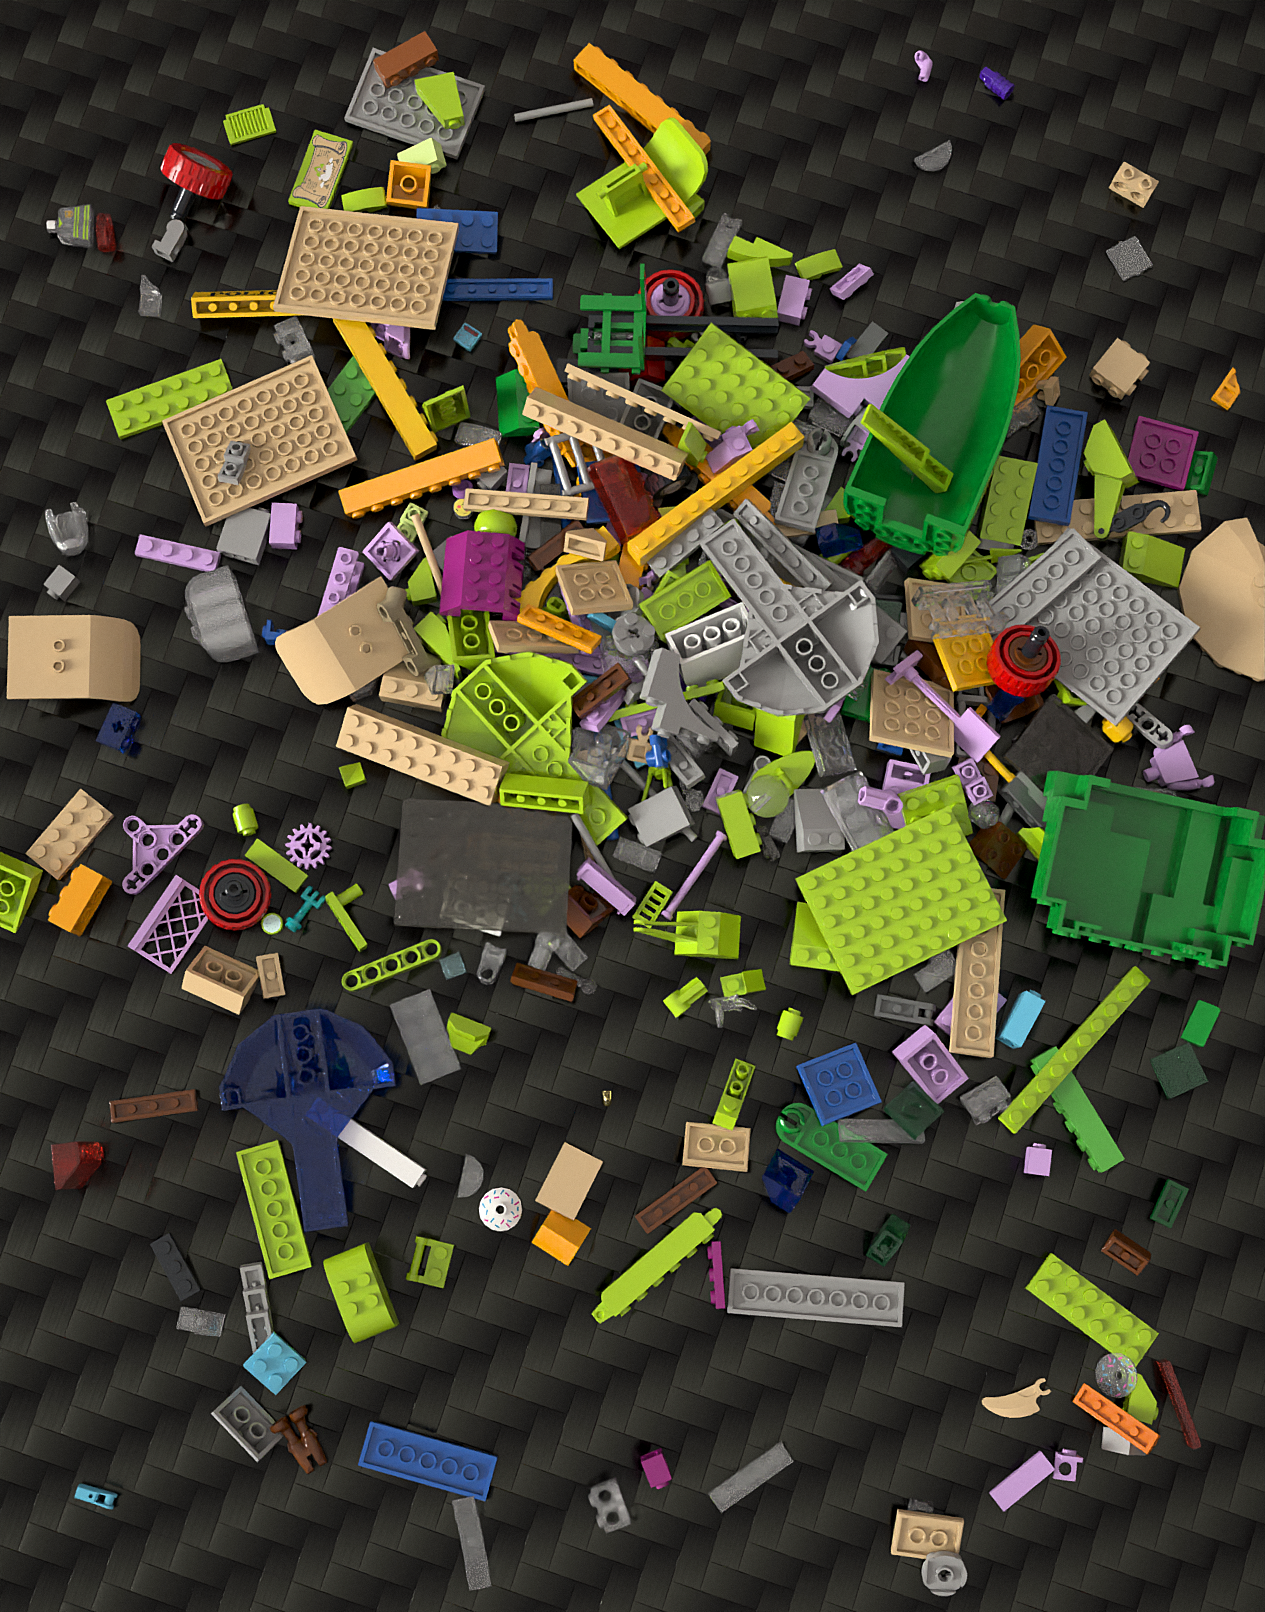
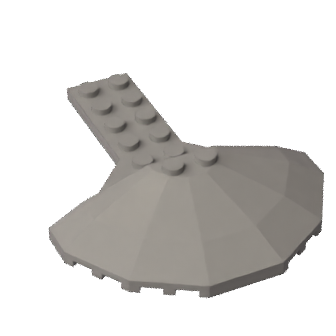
(799, 643)

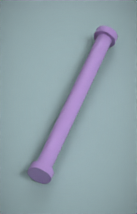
(720, 837)

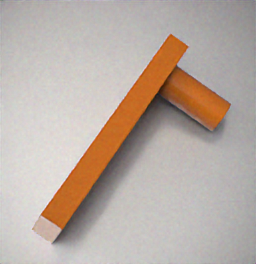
(1116, 1418)

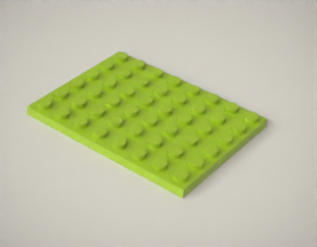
(900, 900)

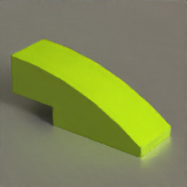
(743, 250)

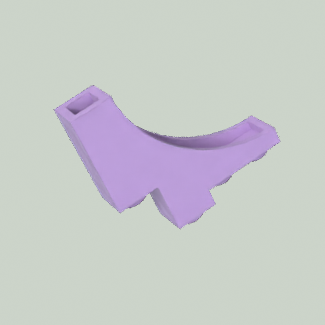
(847, 393)

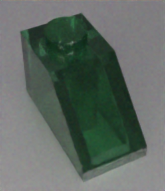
(888, 1240)

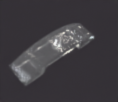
(472, 1543)

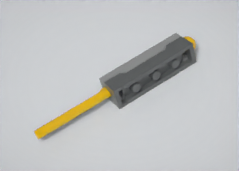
(1021, 794)

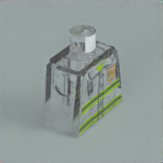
(75, 226)

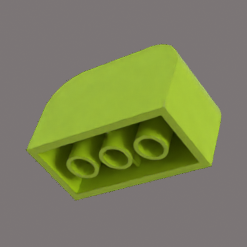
(360, 1293)

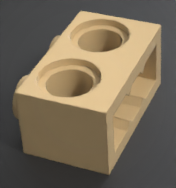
(1133, 184)

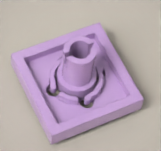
(378, 551)

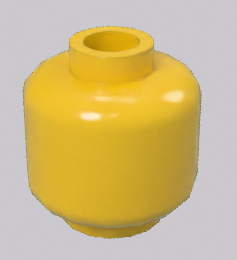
(1119, 733)

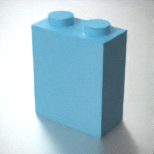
(1020, 1019)

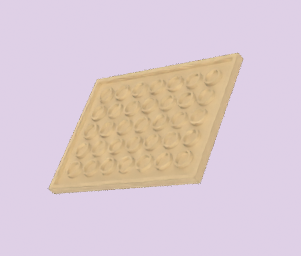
(367, 267)
(290, 433)

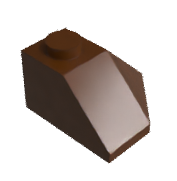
(586, 910)

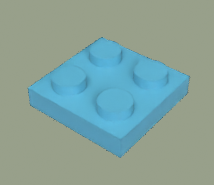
(274, 1363)

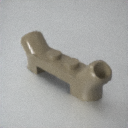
(393, 611)

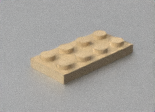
(516, 637)
(69, 834)

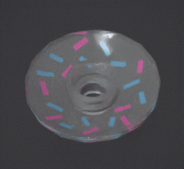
(1107, 1375)

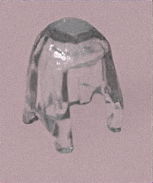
(68, 530)

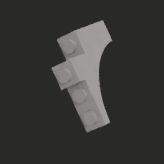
(664, 691)

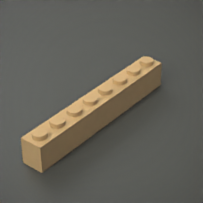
(605, 433)

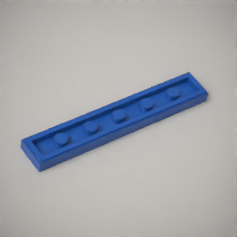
(498, 289)

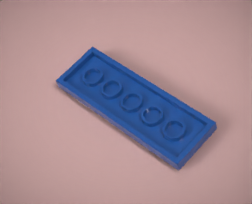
(1057, 465)
(427, 1460)

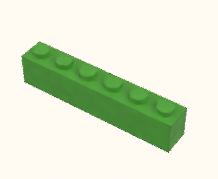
(1081, 1118)

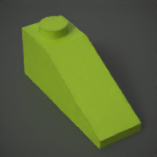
(693, 444)

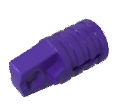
(997, 83)

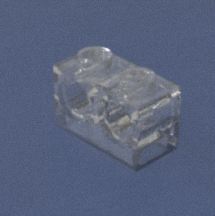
(615, 1504)

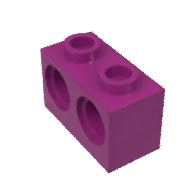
(656, 1468)

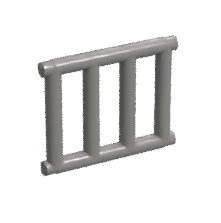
(587, 483)

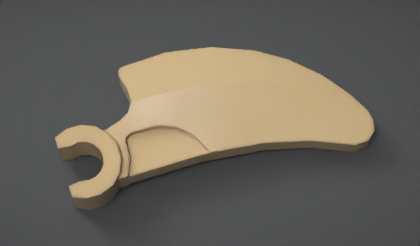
(1018, 1403)

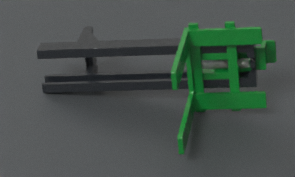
(607, 333)

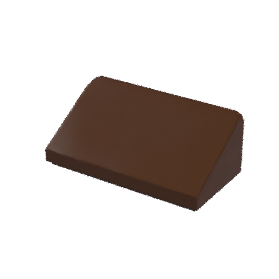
(1126, 1252)

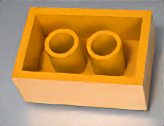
(79, 900)

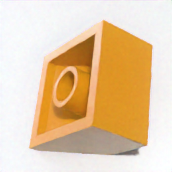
(409, 185)

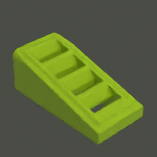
(656, 886)

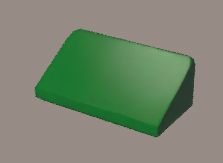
(1201, 472)
(1200, 1023)

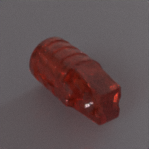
(105, 233)

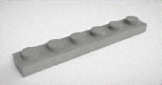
(781, 547)

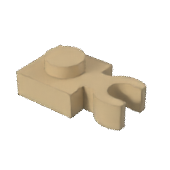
(639, 746)

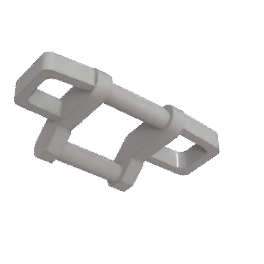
(972, 700)

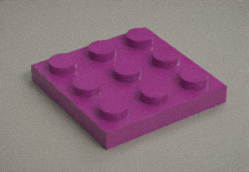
(1161, 452)

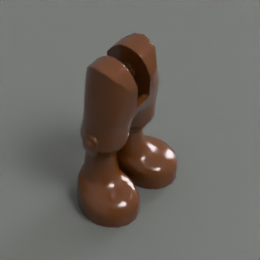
(304, 1446)

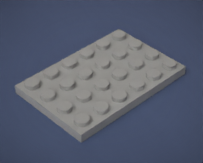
(402, 112)

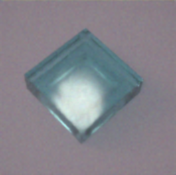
(452, 966)

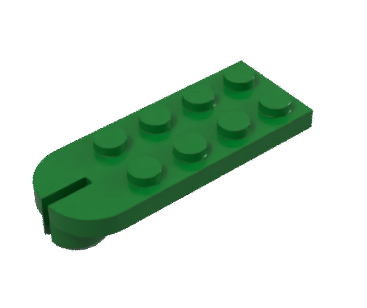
(849, 1160)

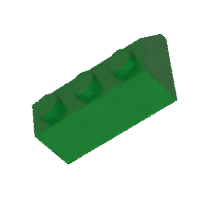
(511, 401)

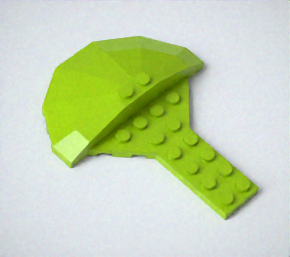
(523, 714)

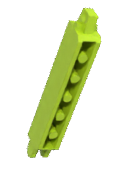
(655, 1264)

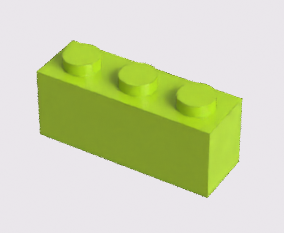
(738, 823)

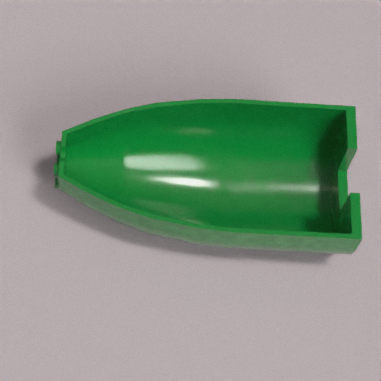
(959, 404)

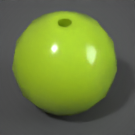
(496, 522)

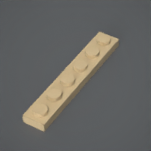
(527, 504)

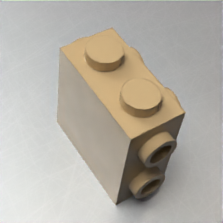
(1120, 369)

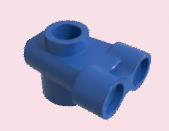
(537, 452)
(659, 755)

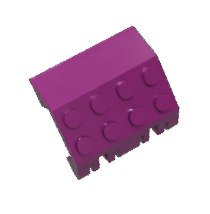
(482, 574)

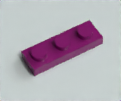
(716, 1274)

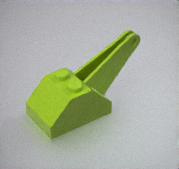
(700, 934)

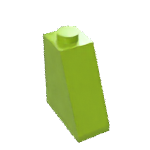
(442, 99)

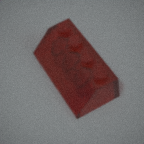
(75, 1163)

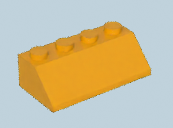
(1039, 360)

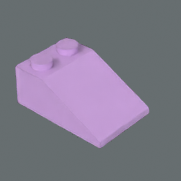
(930, 1064)

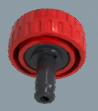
(235, 894)

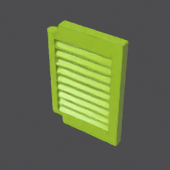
(249, 124)

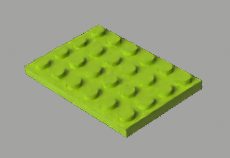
(731, 386)

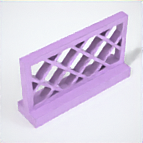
(155, 917)

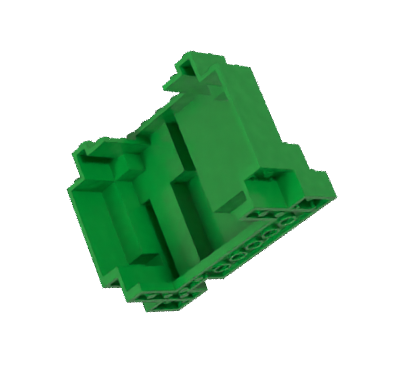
(1149, 869)

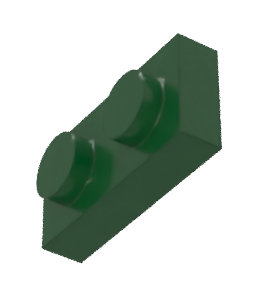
(1169, 1203)

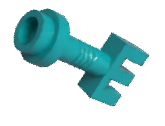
(293, 923)

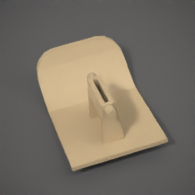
(342, 647)
(73, 658)

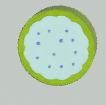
(272, 924)

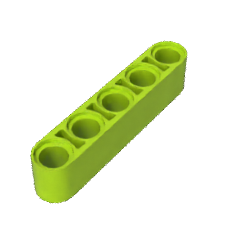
(381, 965)

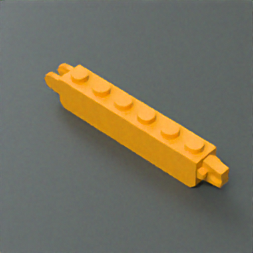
(538, 372)
(673, 436)

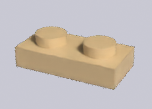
(270, 976)

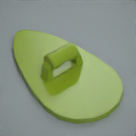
(790, 768)

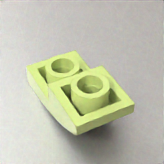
(406, 523)

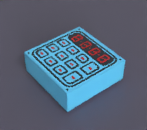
(467, 337)

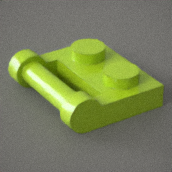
(437, 1263)

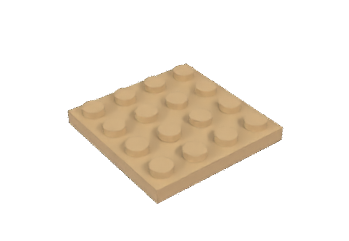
(908, 718)

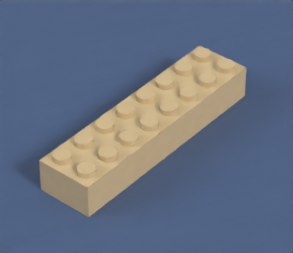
(422, 754)

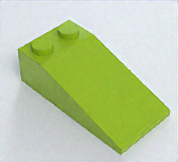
(446, 409)

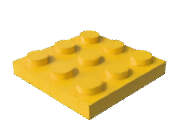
(965, 660)

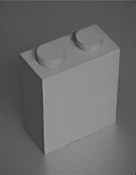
(245, 535)
(660, 816)

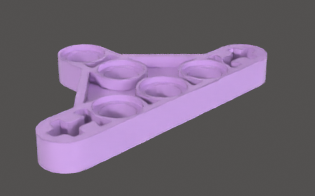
(163, 839)

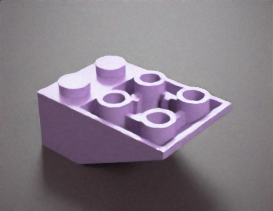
(900, 778)

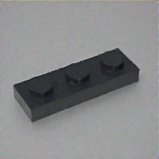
(175, 1266)

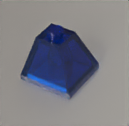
(786, 1180)

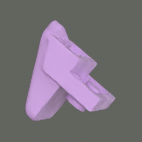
(395, 339)

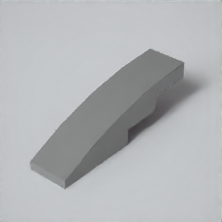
(256, 1303)

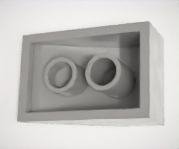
(815, 823)

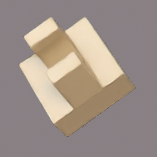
(1051, 390)

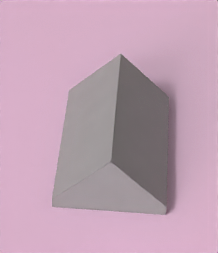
(247, 1423)

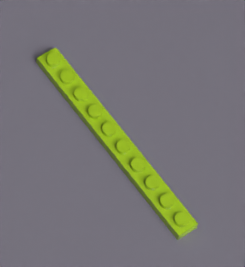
(1074, 1049)

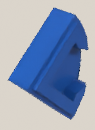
(845, 348)

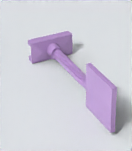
(969, 729)

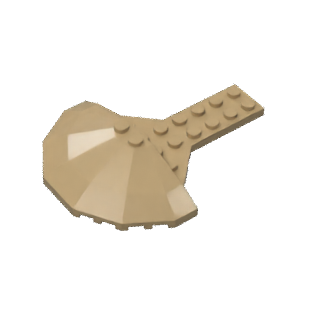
(1227, 598)

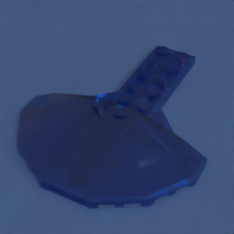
(307, 1082)

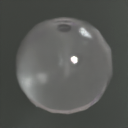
(767, 795)

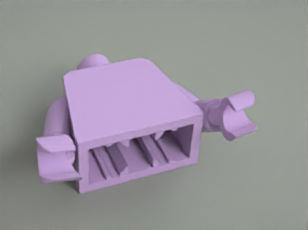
(1174, 765)

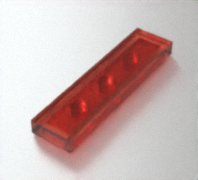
(1179, 1403)

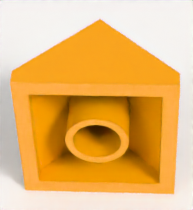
(561, 1236)

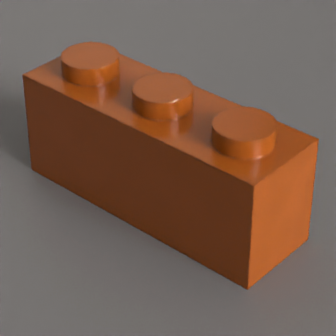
(406, 60)

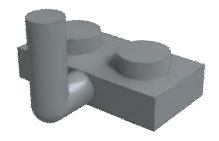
(634, 689)

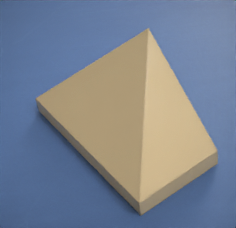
(585, 543)

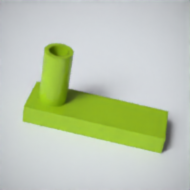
(337, 903)

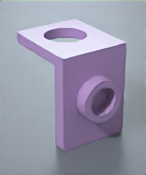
(1066, 1456)

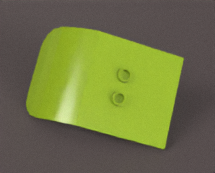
(621, 197)

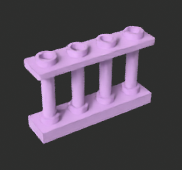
(343, 578)

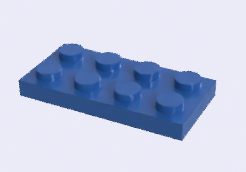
(476, 228)

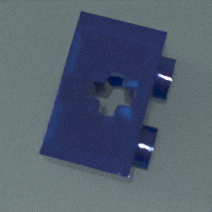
(119, 717)

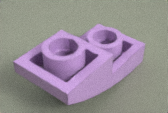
(972, 781)

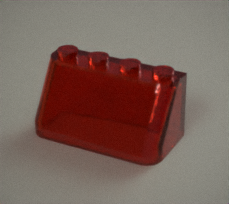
(623, 496)

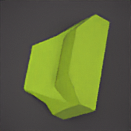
(1033, 839)
(467, 1034)

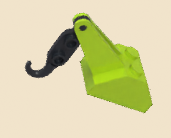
(1112, 475)

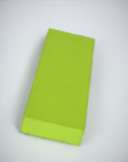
(276, 865)

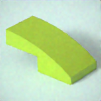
(365, 200)
(818, 264)

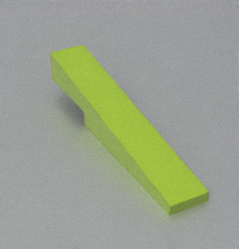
(907, 449)

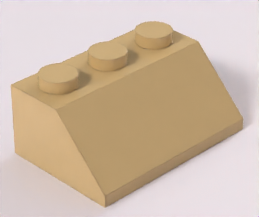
(404, 688)
(221, 980)

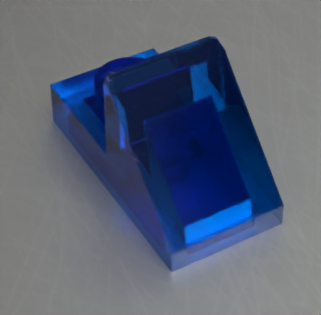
(1003, 704)

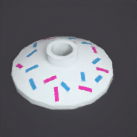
(511, 1205)

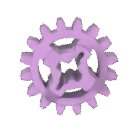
(317, 846)

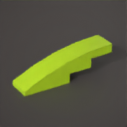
(868, 365)

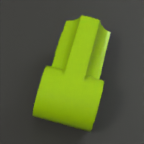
(681, 999)

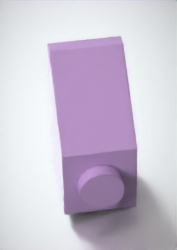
(728, 453)

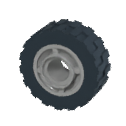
(663, 487)

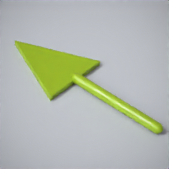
(994, 554)

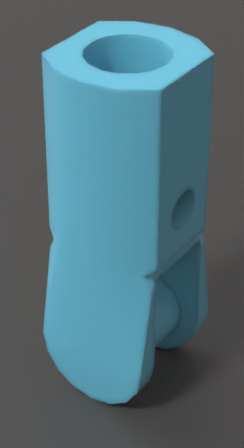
(92, 1495)

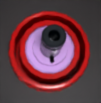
(673, 295)

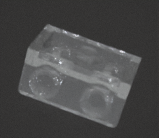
(986, 1100)

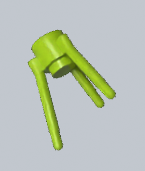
(661, 774)

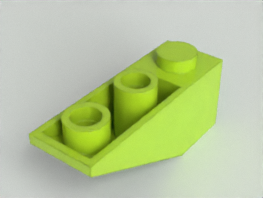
(733, 1094)

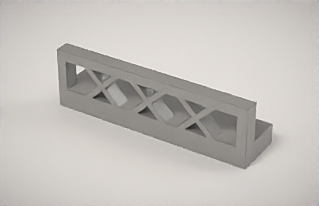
(531, 526)

